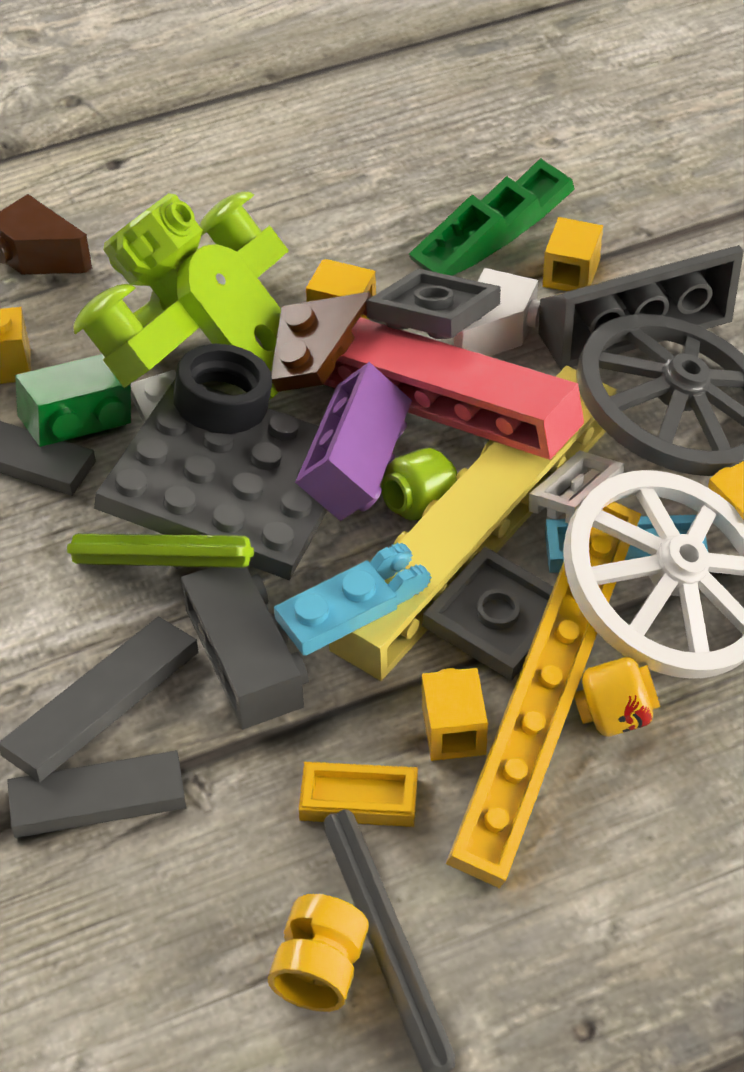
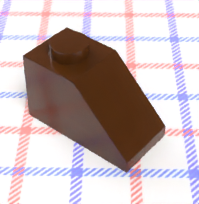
(41, 240)

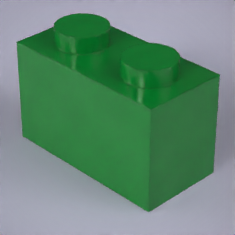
(71, 400)

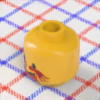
(617, 696)

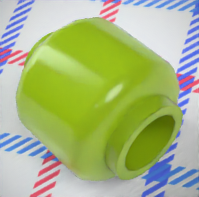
(415, 481)

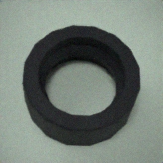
(222, 412)

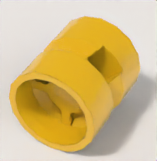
(318, 952)

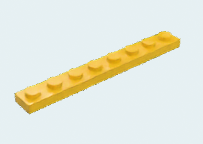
(532, 723)

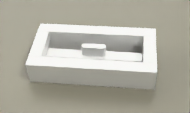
(581, 485)

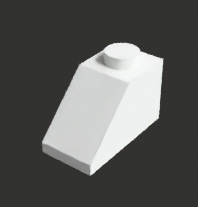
(507, 323)

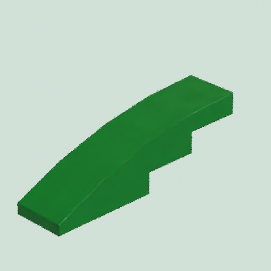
(489, 224)

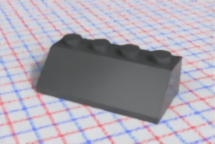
(690, 290)

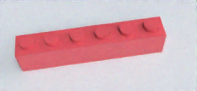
(468, 388)

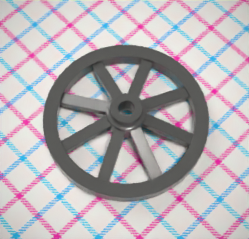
(679, 382)

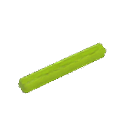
(161, 550)

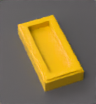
(369, 791)

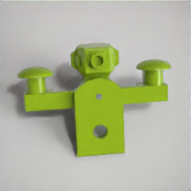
(191, 286)

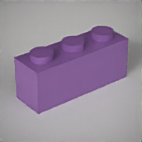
(355, 443)

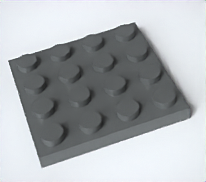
(219, 483)

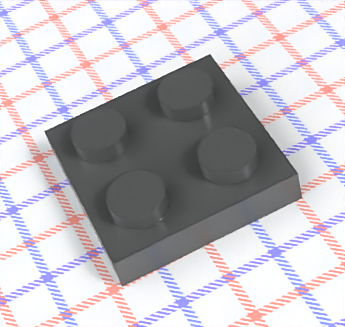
(433, 303)
(491, 612)

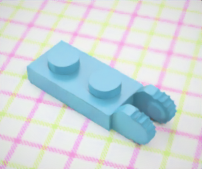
(351, 599)

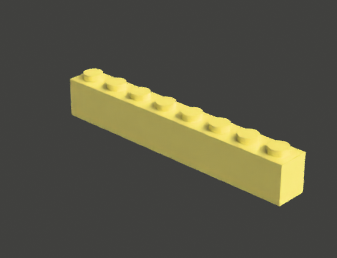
(475, 513)

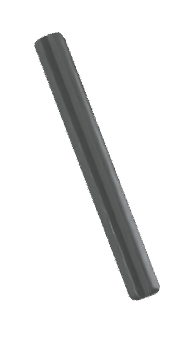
(390, 944)

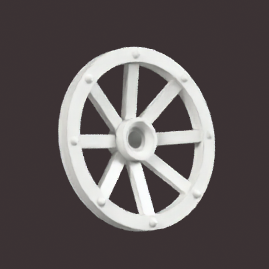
(676, 567)

